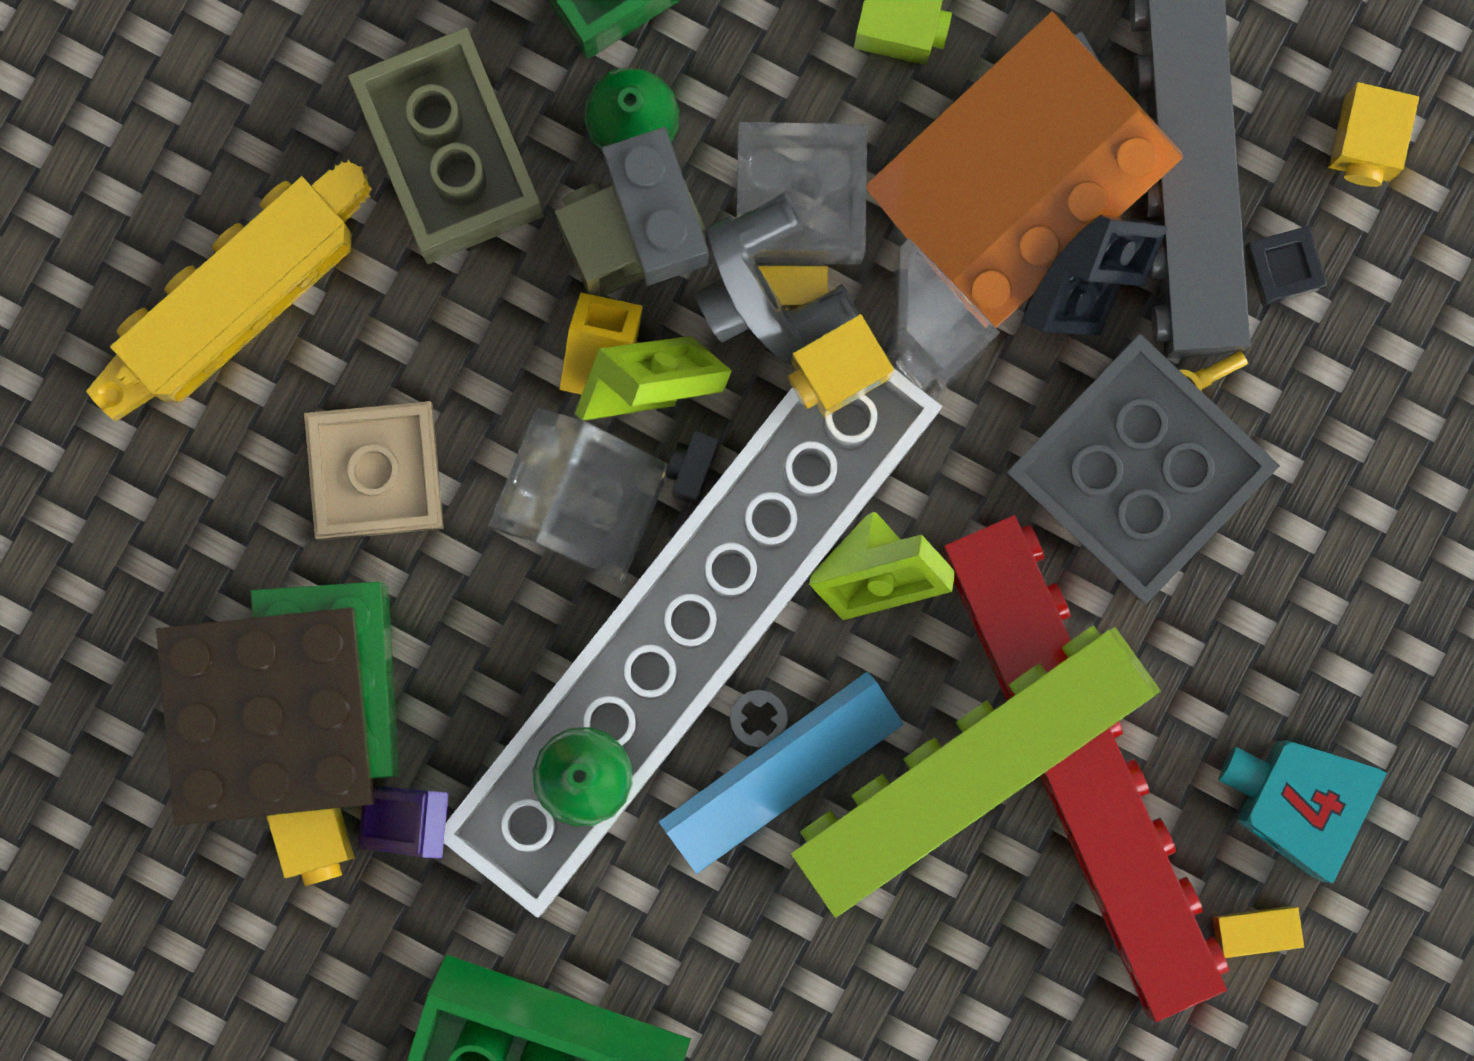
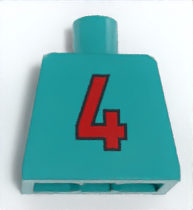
(1303, 802)

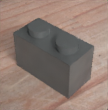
(655, 206)

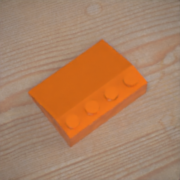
(1022, 168)

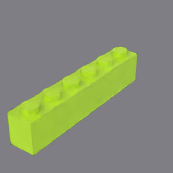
(975, 770)

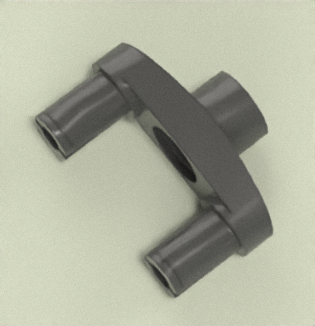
(746, 299)

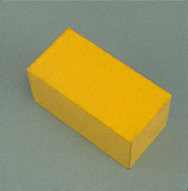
(796, 283)
(1258, 931)

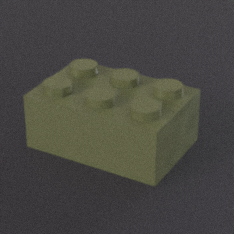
(446, 145)

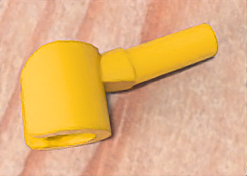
(1205, 377)

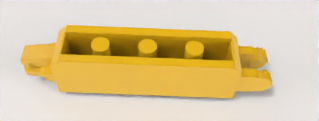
(233, 293)

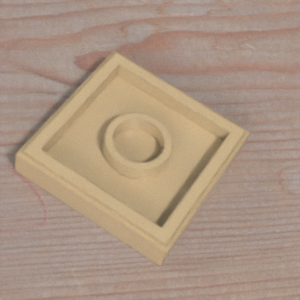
(373, 471)

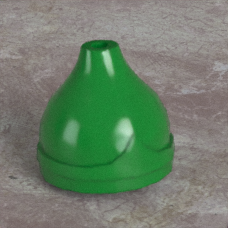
(629, 105)
(582, 776)

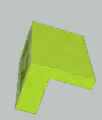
(649, 377)

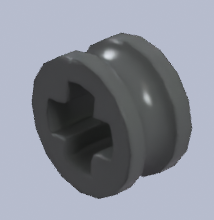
(758, 699)

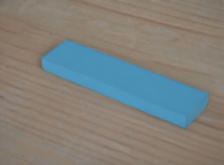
(781, 772)

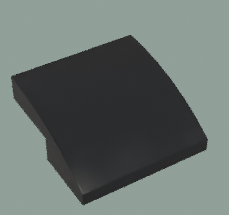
(1089, 271)

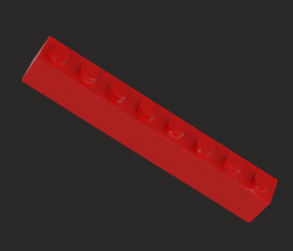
(1093, 787)

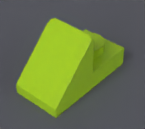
(880, 571)

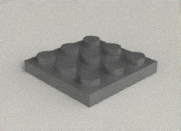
(1143, 469)

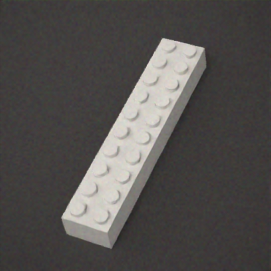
(690, 622)

